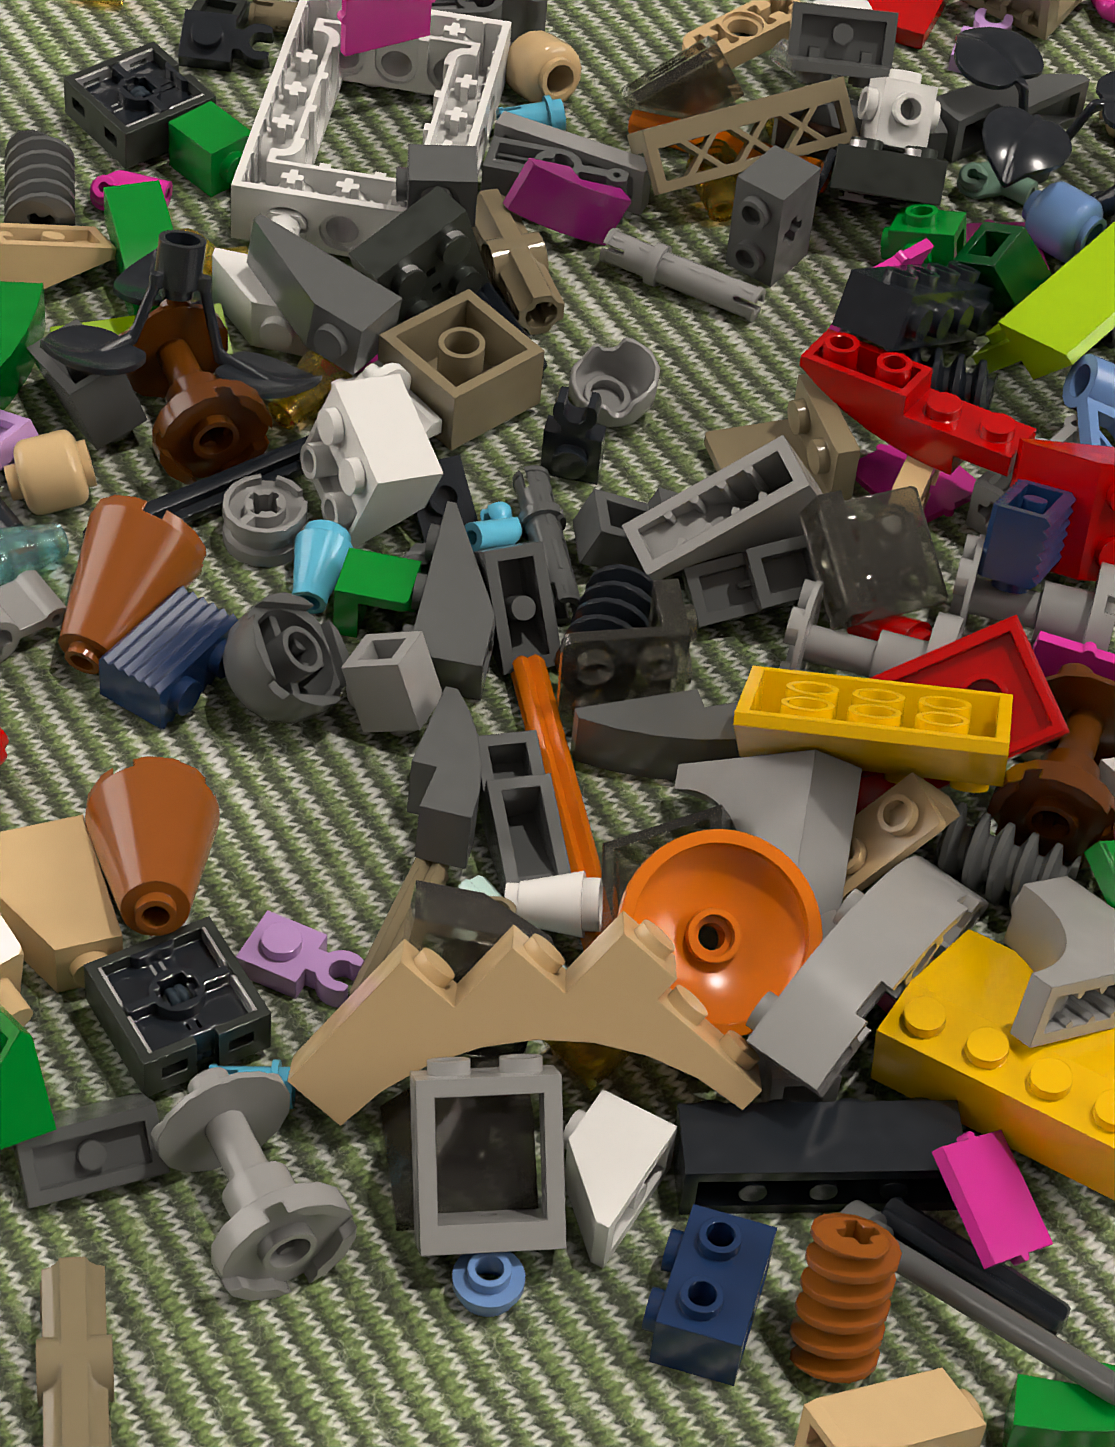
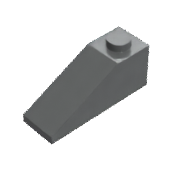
(322, 298)

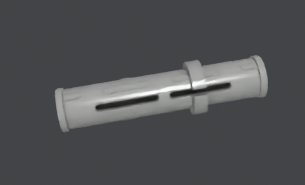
(661, 266)

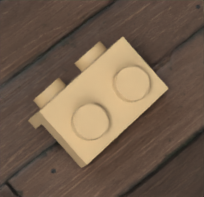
(895, 829)

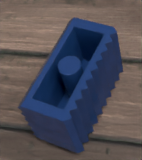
(1025, 535)
(167, 658)

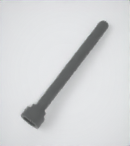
(997, 1316)

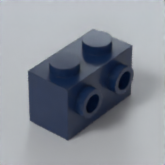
(710, 1295)

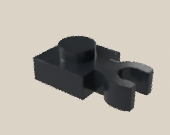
(214, 40)
(573, 440)

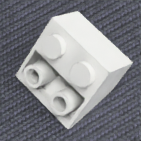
(370, 457)

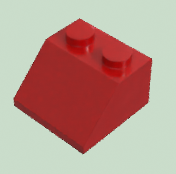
(1090, 476)

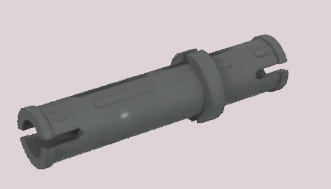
(545, 522)

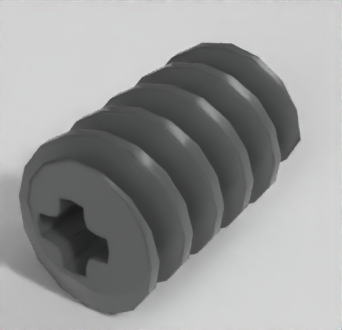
(39, 180)
(995, 859)

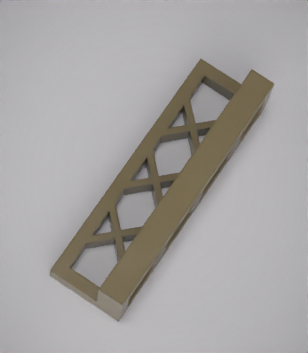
(730, 118)

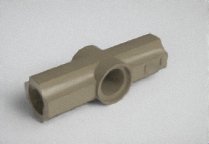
(516, 264)
(74, 1355)

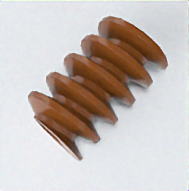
(844, 1298)

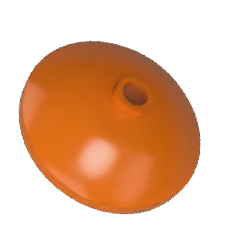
(751, 899)

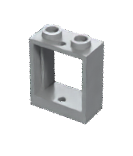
(497, 1229)

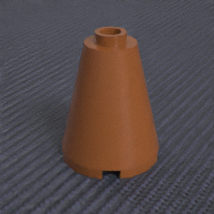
(123, 574)
(153, 839)

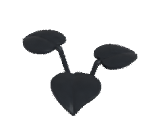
(1012, 138)
(173, 274)

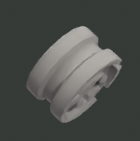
(263, 520)

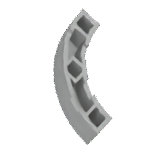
(873, 950)

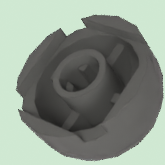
(284, 660)

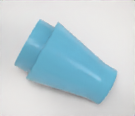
(318, 561)

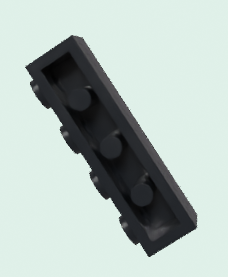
(915, 305)

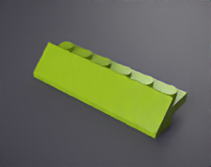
(1060, 316)

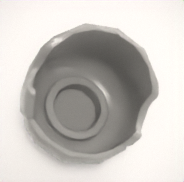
(622, 376)

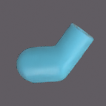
(495, 529)

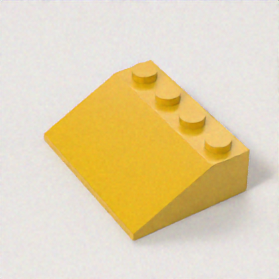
(878, 725)
(955, 1043)

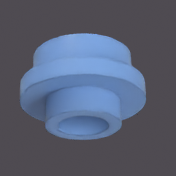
(485, 1296)

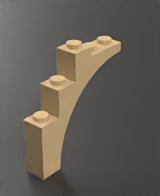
(519, 994)

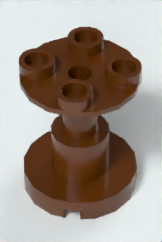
(205, 419)
(1063, 790)

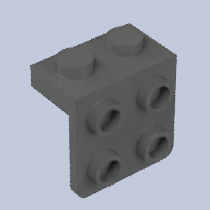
(840, 42)

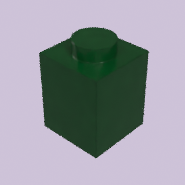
(1006, 261)

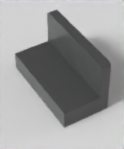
(90, 1150)

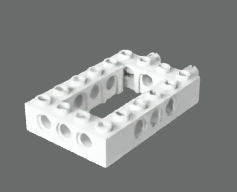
(338, 208)

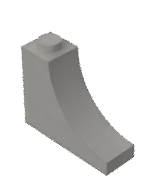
(727, 512)
(794, 802)
(1071, 949)

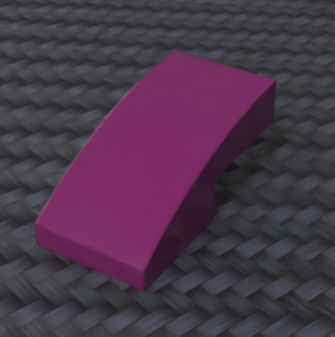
(565, 203)

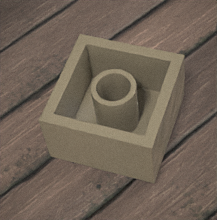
(466, 365)

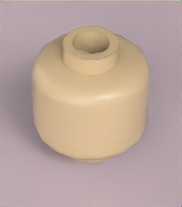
(542, 66)
(51, 472)

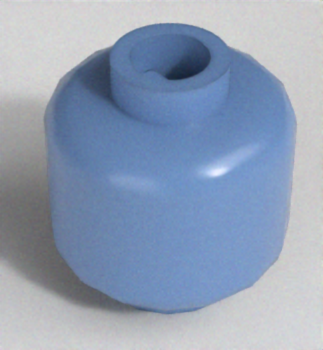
(1062, 220)

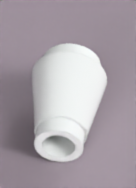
(560, 902)

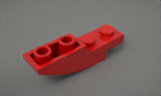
(896, 404)

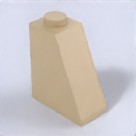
(57, 900)
(895, 1413)

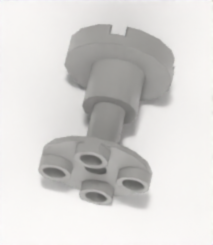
(1058, 610)
(852, 652)
(274, 1222)

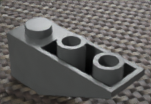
(454, 608)

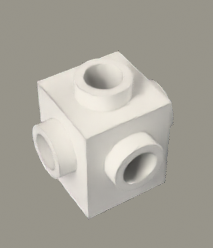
(899, 110)

